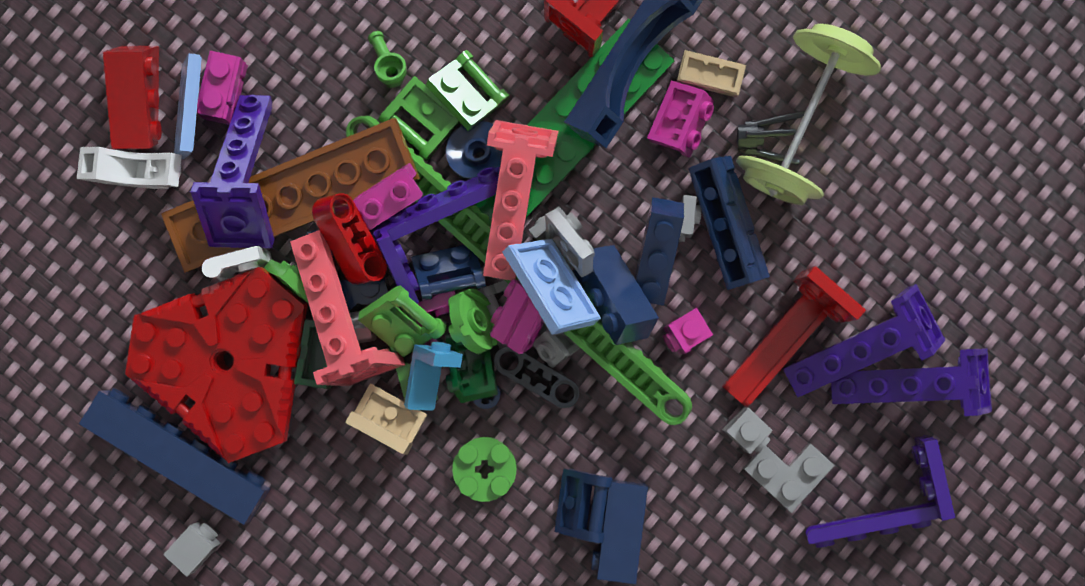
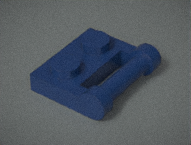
(447, 271)
(575, 504)

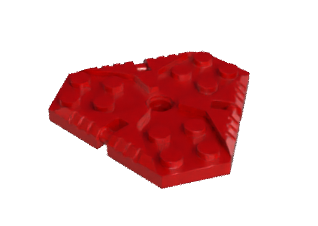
(182, 356)

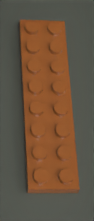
(294, 187)

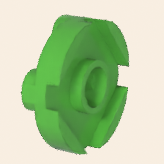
(471, 321)
(471, 482)

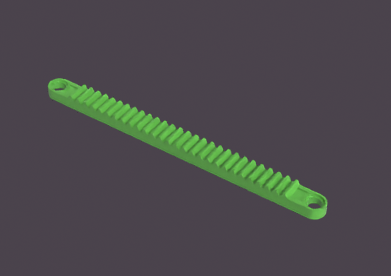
(620, 361)

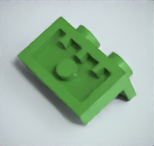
(288, 276)

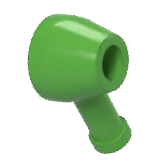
(387, 62)

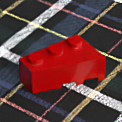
(133, 96)

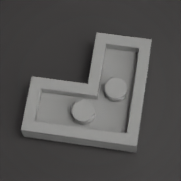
(575, 251)
(789, 482)

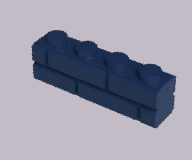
(728, 222)

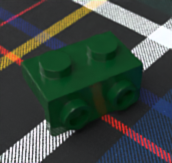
(475, 377)

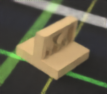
(386, 419)

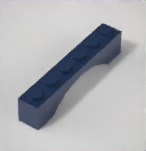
(602, 104)

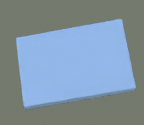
(187, 105)
(551, 285)

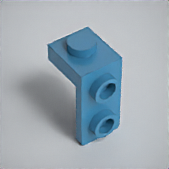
(426, 372)

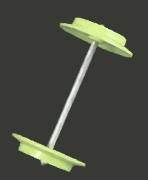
(838, 50)

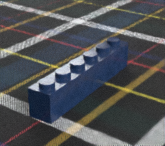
(174, 455)

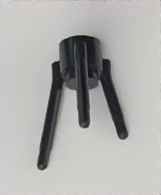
(752, 135)

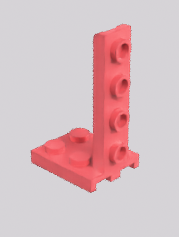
(520, 148)
(332, 319)

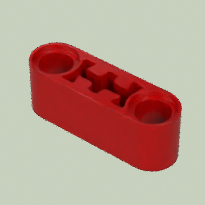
(349, 239)

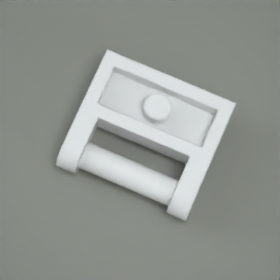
(240, 261)

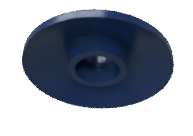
(463, 147)

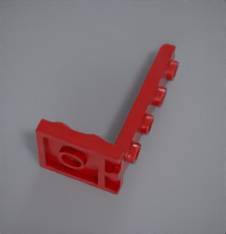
(580, 20)
(818, 300)

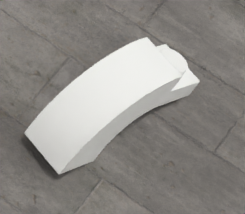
(129, 168)

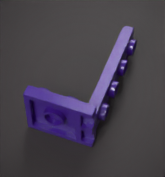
(229, 205)
(425, 212)
(910, 327)
(964, 382)
(933, 485)

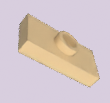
(711, 73)

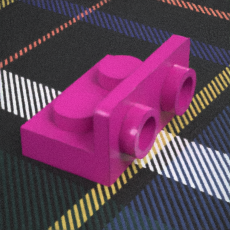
(681, 118)
(388, 196)

